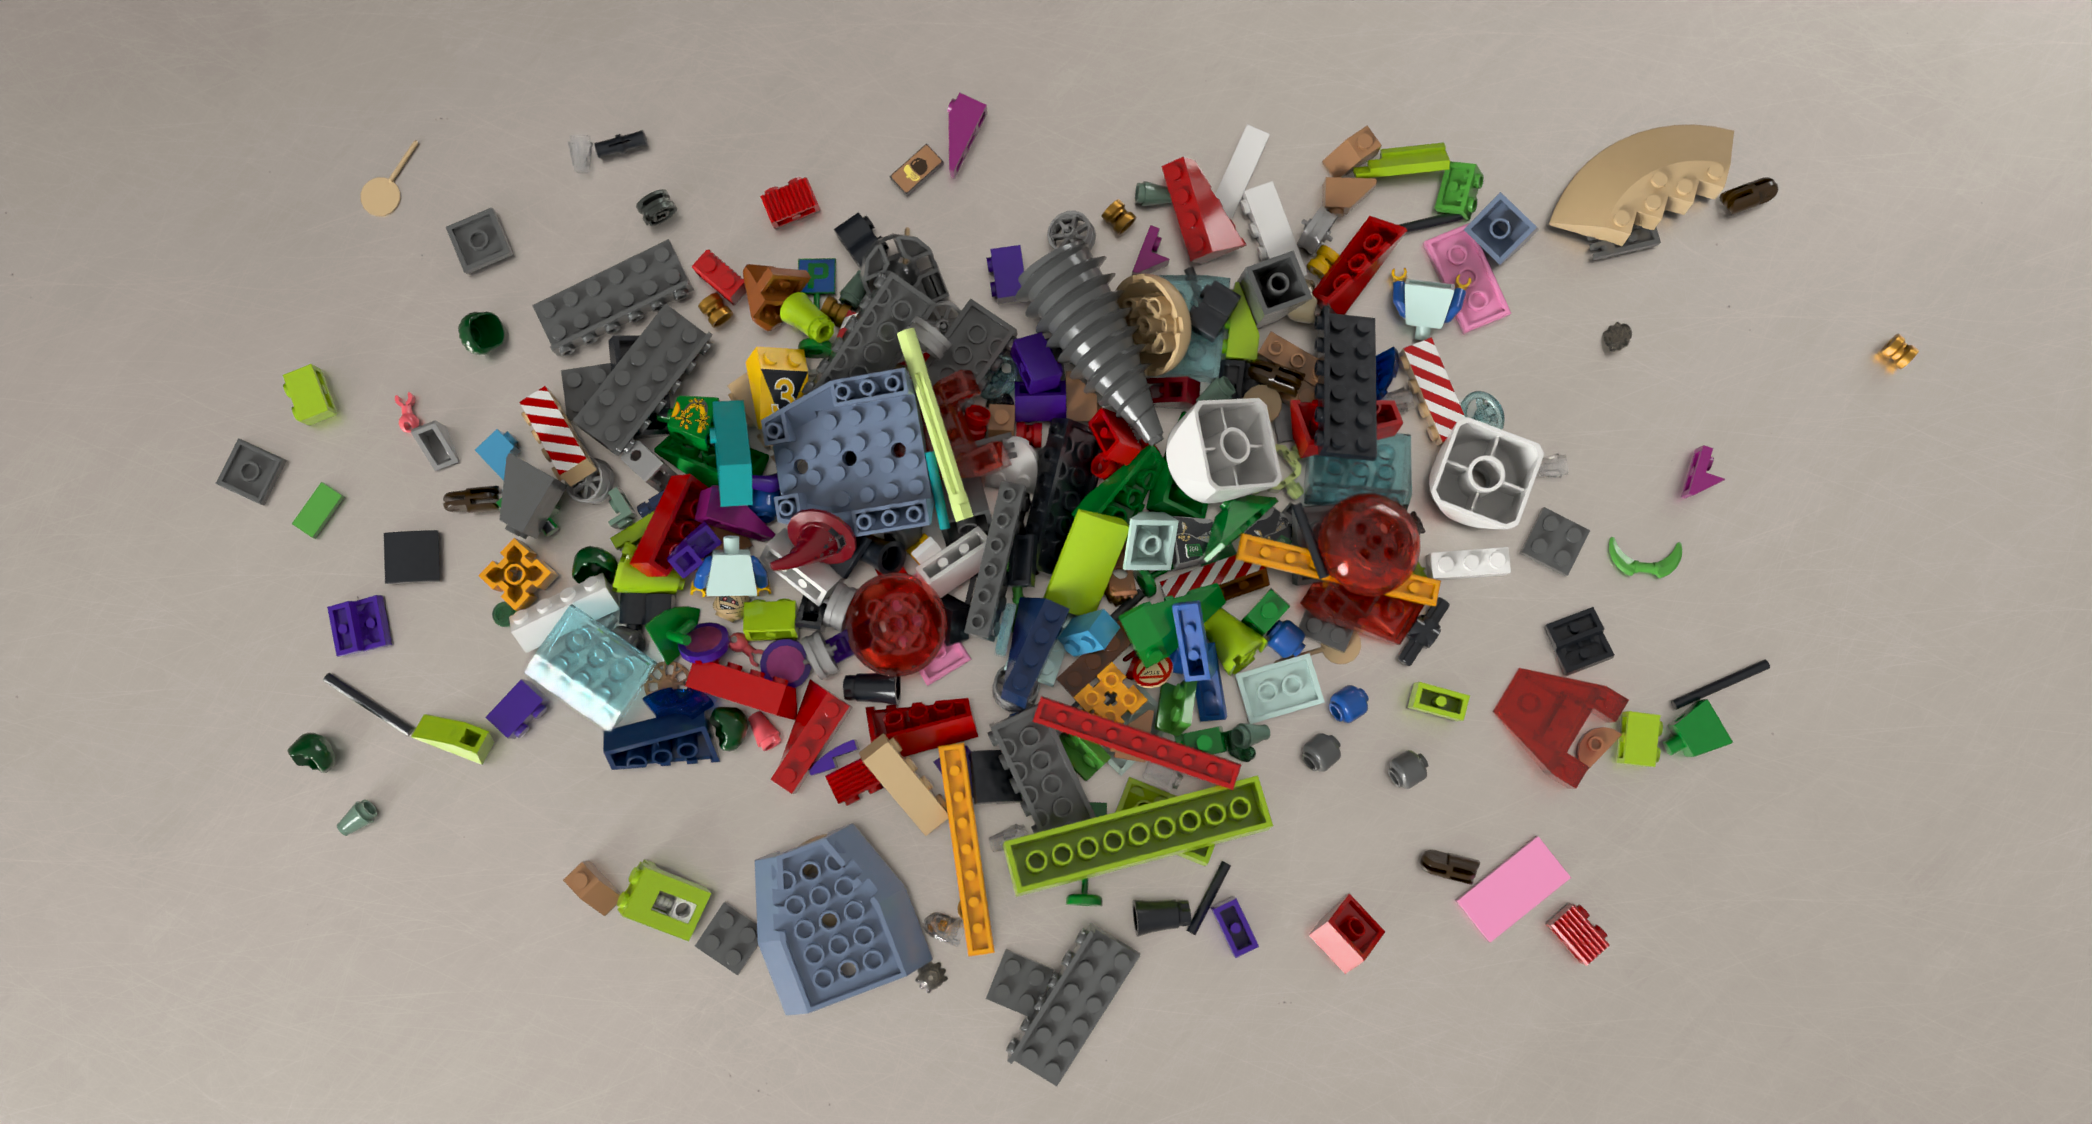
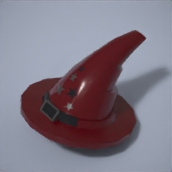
(817, 538)

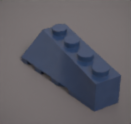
(1033, 639)
(661, 742)

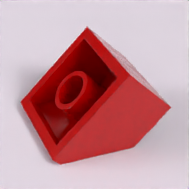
(1347, 934)

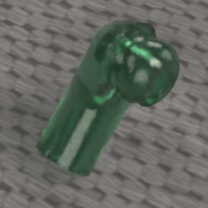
(1243, 755)

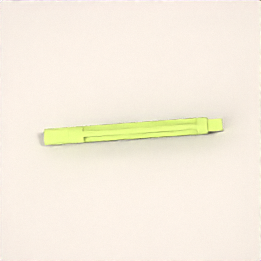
(932, 416)

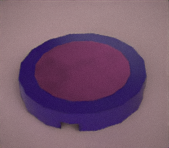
(707, 643)
(785, 660)

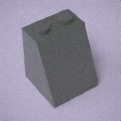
(1274, 288)
(527, 497)
(979, 507)

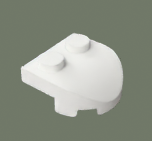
(1023, 467)

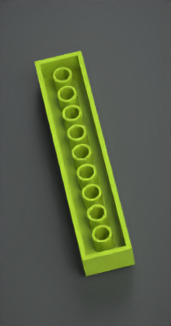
(1136, 836)

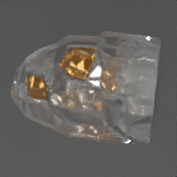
(944, 927)

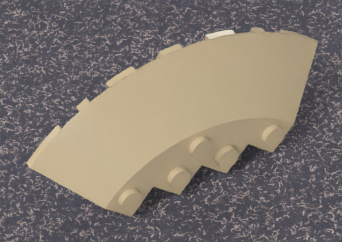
(1643, 178)

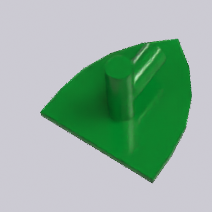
(672, 628)

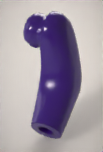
(766, 483)

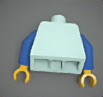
(1427, 302)
(731, 572)

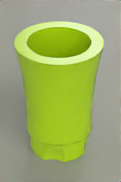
(806, 317)

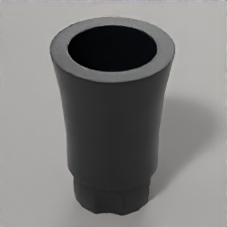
(885, 555)
(872, 688)
(1160, 915)

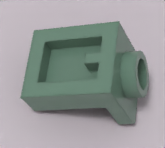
(621, 504)

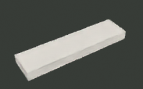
(1241, 168)

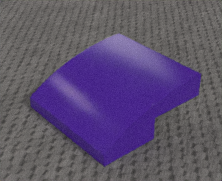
(359, 625)

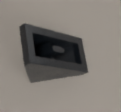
(810, 615)
(957, 616)

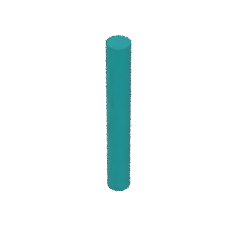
(937, 490)

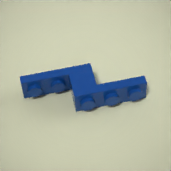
(1199, 660)

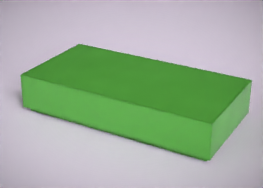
(318, 510)

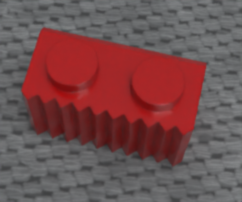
(790, 202)
(720, 277)
(1114, 437)
(851, 781)
(1578, 933)

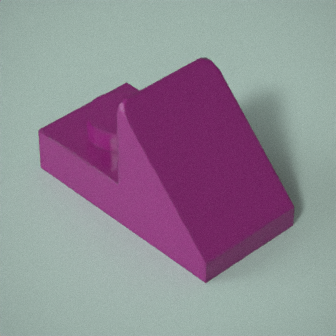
(1147, 260)
(1697, 478)

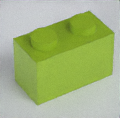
(309, 395)
(770, 620)
(1438, 701)
(1639, 739)

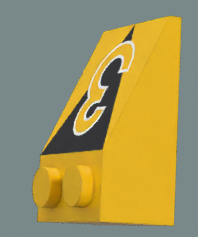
(775, 378)

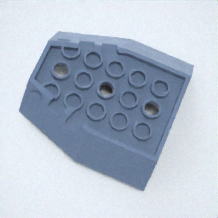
(863, 417)
(872, 930)

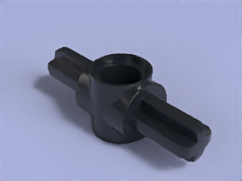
(1423, 632)

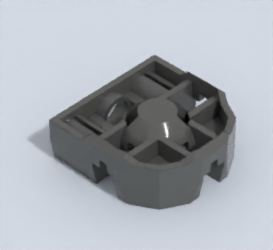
(910, 248)

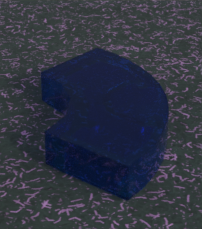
(1386, 369)
(681, 701)

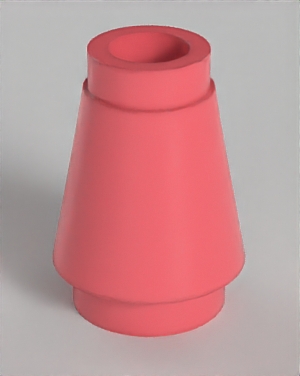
(764, 732)

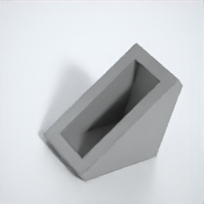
(436, 444)

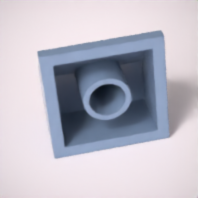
(1501, 229)

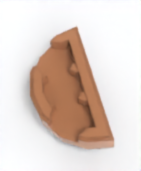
(1595, 744)

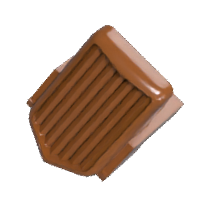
(768, 289)

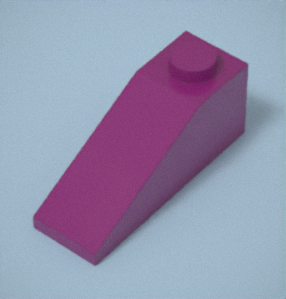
(964, 124)
(731, 518)

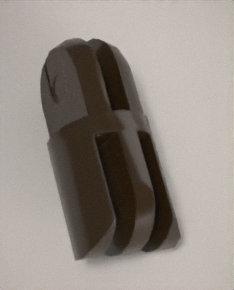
(1749, 195)
(1276, 376)
(472, 500)
(1450, 866)

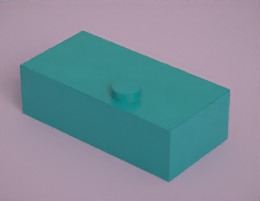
(732, 453)

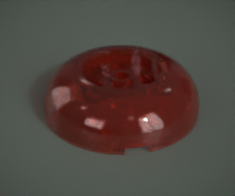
(1342, 543)
(880, 649)

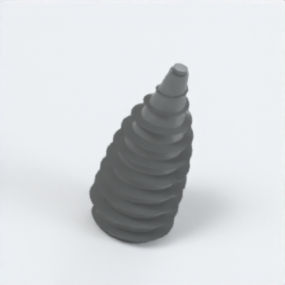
(1092, 331)

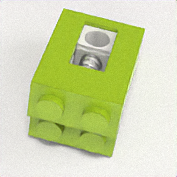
(643, 891)

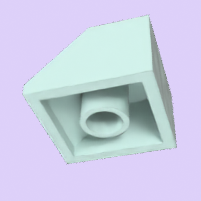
(1150, 541)

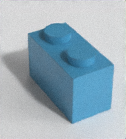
(1088, 633)

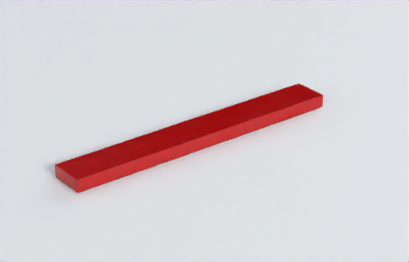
(1137, 742)

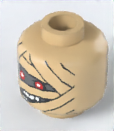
(730, 607)

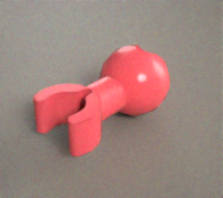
(407, 419)
(743, 645)

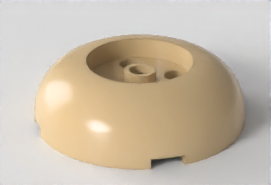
(1162, 320)

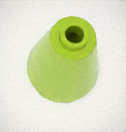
(631, 580)
(1233, 640)

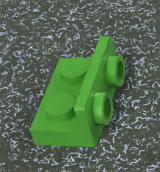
(1460, 189)
(1175, 707)
(1084, 755)

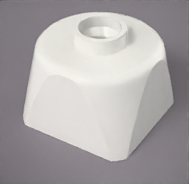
(1223, 450)
(1503, 458)

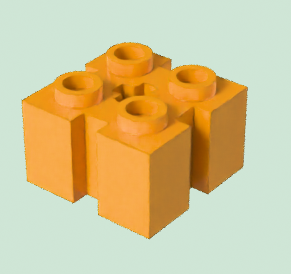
(503, 575)
(1111, 682)

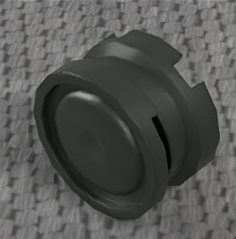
(656, 207)

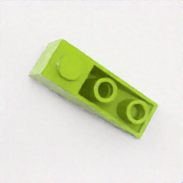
(1242, 332)
(455, 737)

